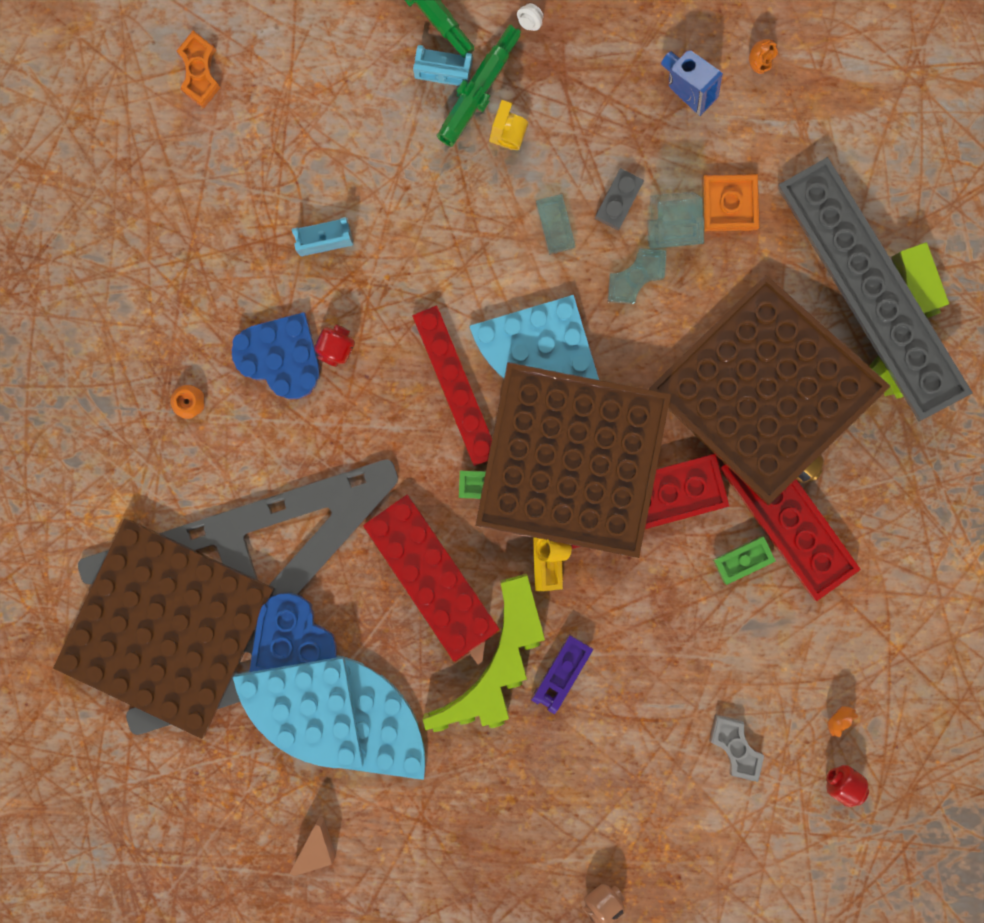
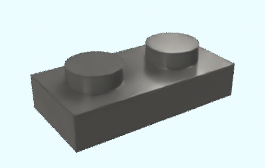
(619, 199)

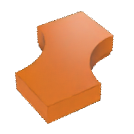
(197, 56)

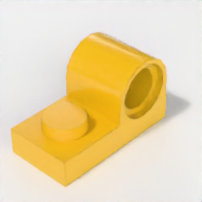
(508, 128)

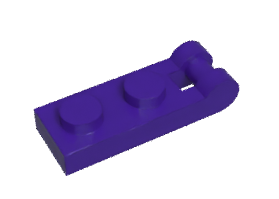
(562, 673)

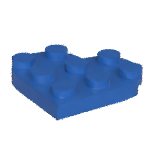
(280, 354)
(288, 634)

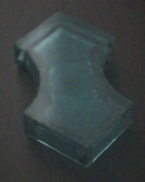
(647, 267)

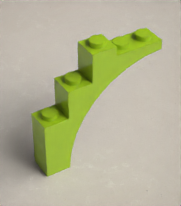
(923, 281)
(506, 668)

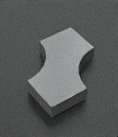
(730, 736)

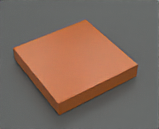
(730, 202)

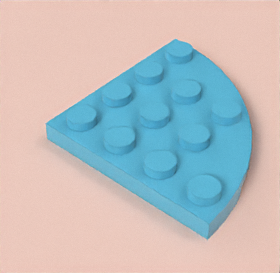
(538, 337)
(305, 711)
(385, 725)

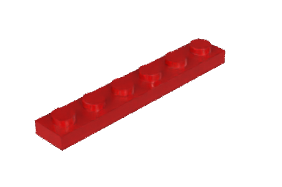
(454, 384)

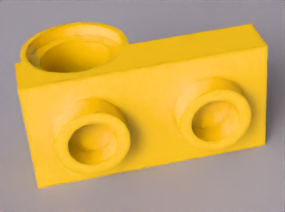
(548, 563)

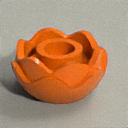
(762, 55)
(195, 404)
(841, 720)

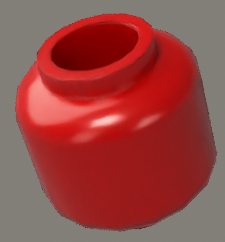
(334, 345)
(847, 786)

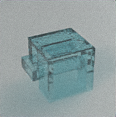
(675, 220)

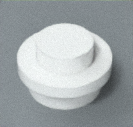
(530, 17)

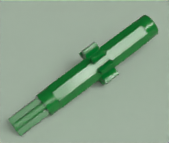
(445, 24)
(474, 94)

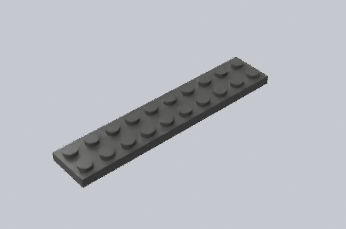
(874, 290)

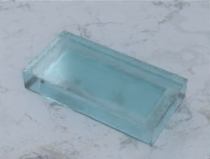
(555, 224)

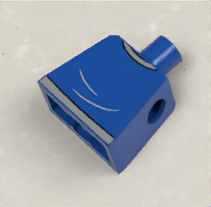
(693, 80)

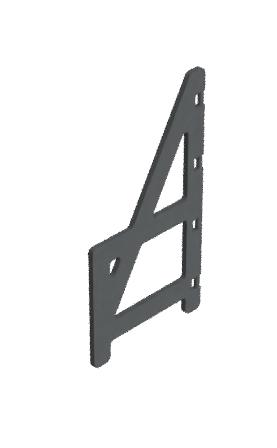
(228, 531)

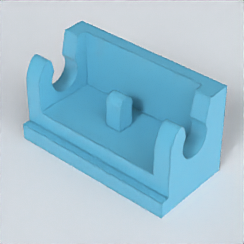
(442, 66)
(322, 237)

